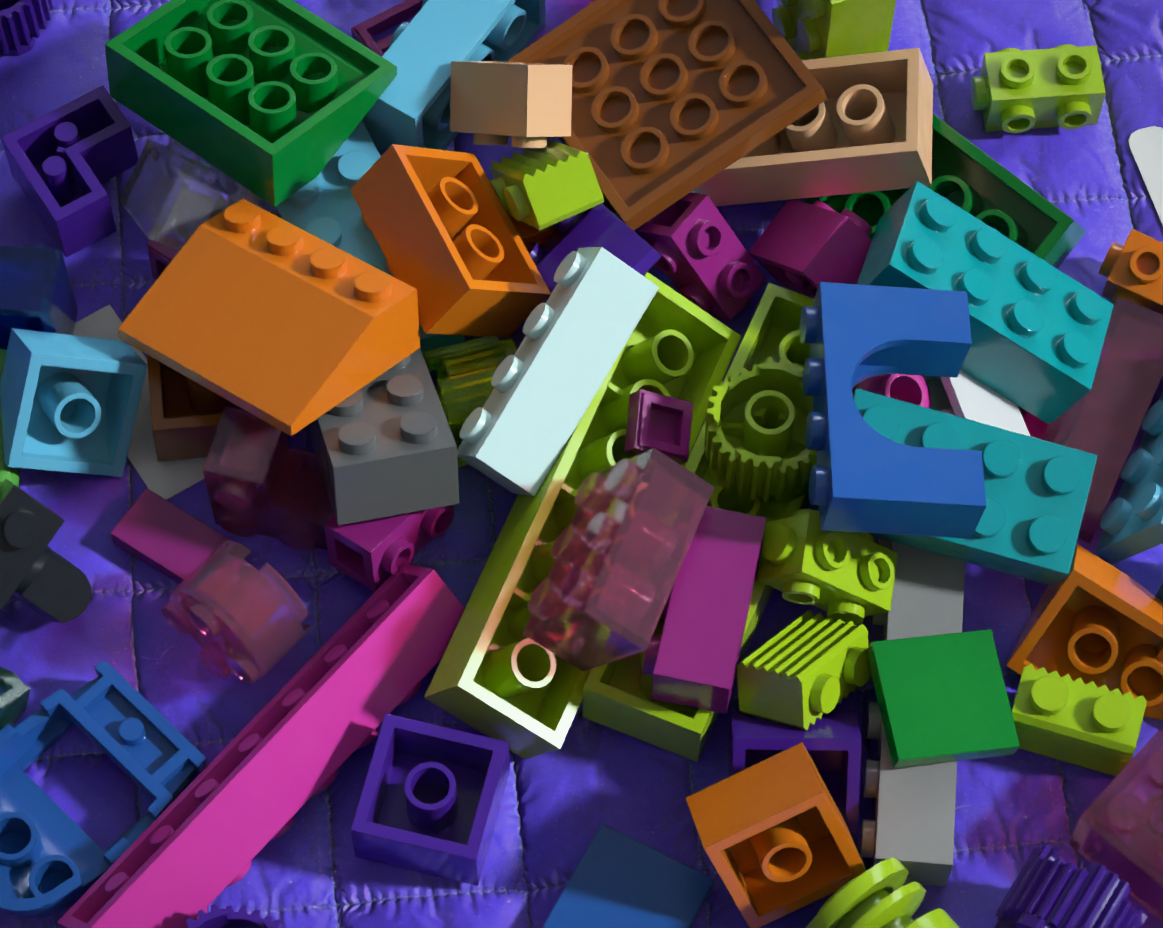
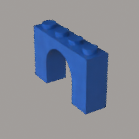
(859, 474)

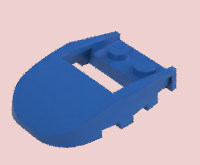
(42, 850)

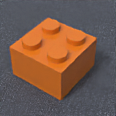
(775, 836)

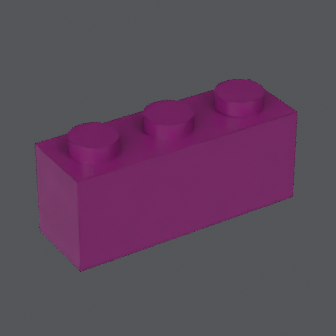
(707, 613)

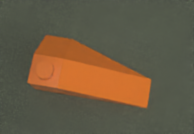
(1098, 629)

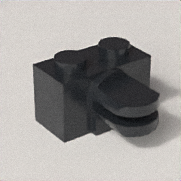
(29, 566)

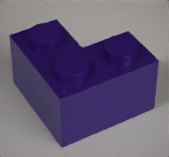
(65, 160)

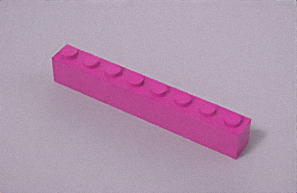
(278, 760)

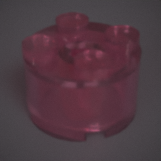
(237, 614)

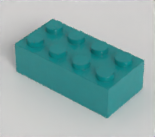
(1029, 323)
(1031, 489)

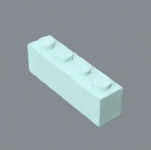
(555, 369)

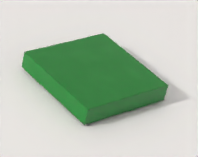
(942, 698)

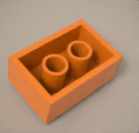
(450, 241)

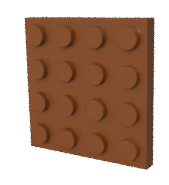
(673, 93)

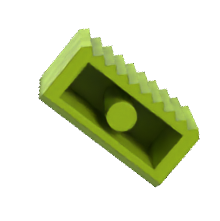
(546, 184)
(804, 671)
(1076, 720)

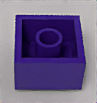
(431, 799)

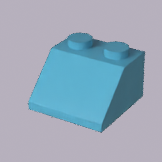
(69, 402)

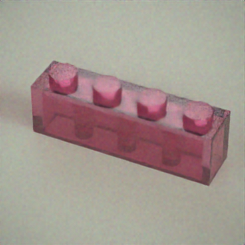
(1114, 408)

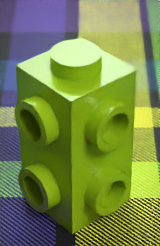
(1039, 88)
(827, 568)

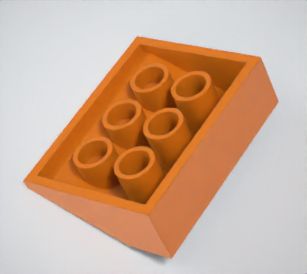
(274, 317)

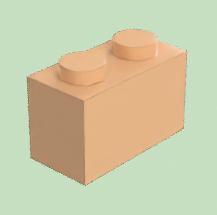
(512, 101)

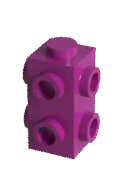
(703, 256)
(377, 547)

